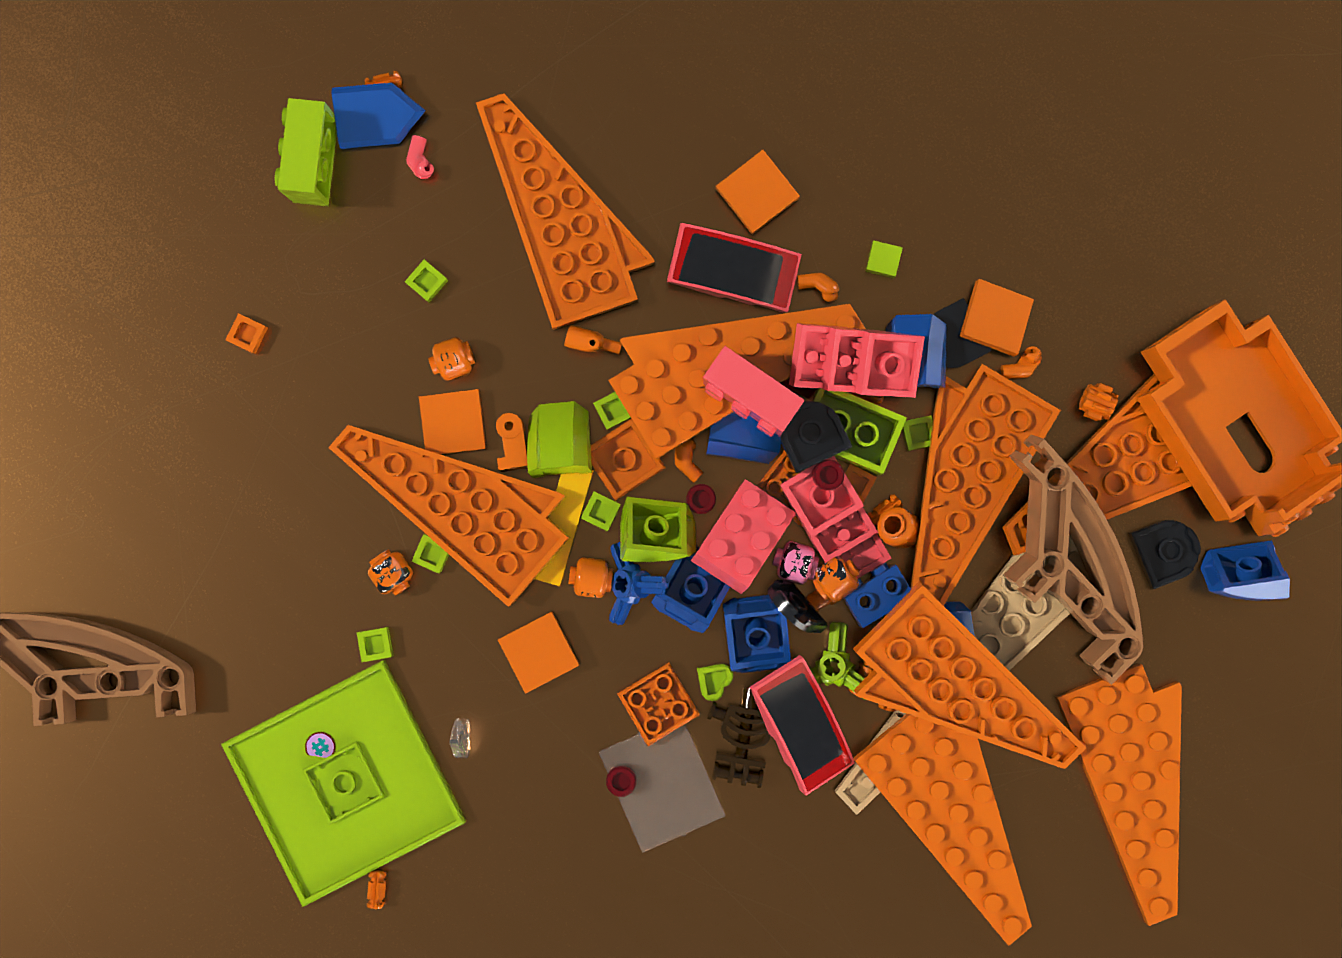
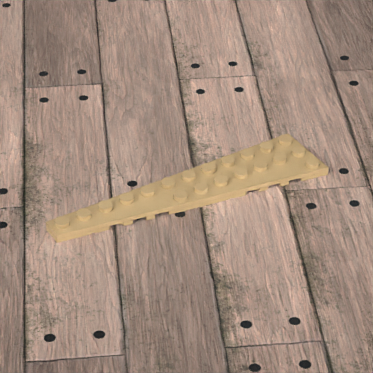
(1006, 627)

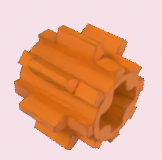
(1098, 401)

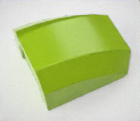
(558, 440)
(656, 530)

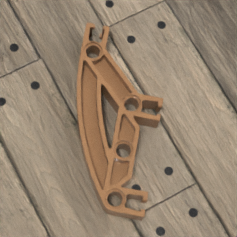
(1067, 508)
(133, 660)

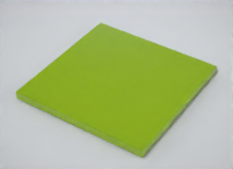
(356, 806)

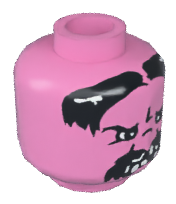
(796, 562)

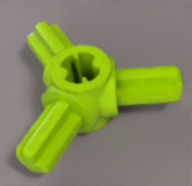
(835, 653)

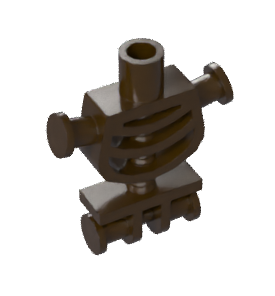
(749, 709)

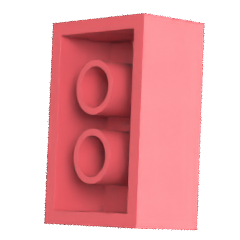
(751, 392)
(743, 537)

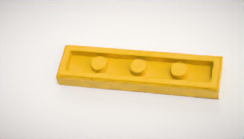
(566, 517)

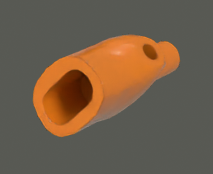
(590, 341)

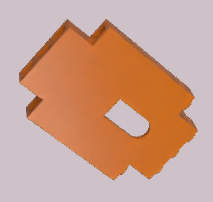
(1214, 375)

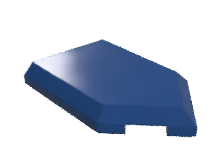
(373, 115)

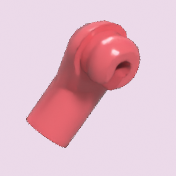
(416, 160)

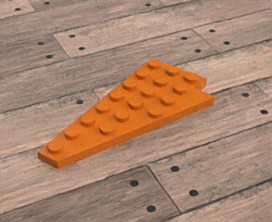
(569, 234)
(666, 382)
(1119, 465)
(971, 471)
(476, 515)
(945, 675)
(1134, 777)
(947, 799)

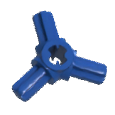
(631, 585)

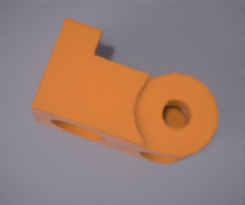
(514, 440)

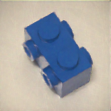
(879, 599)

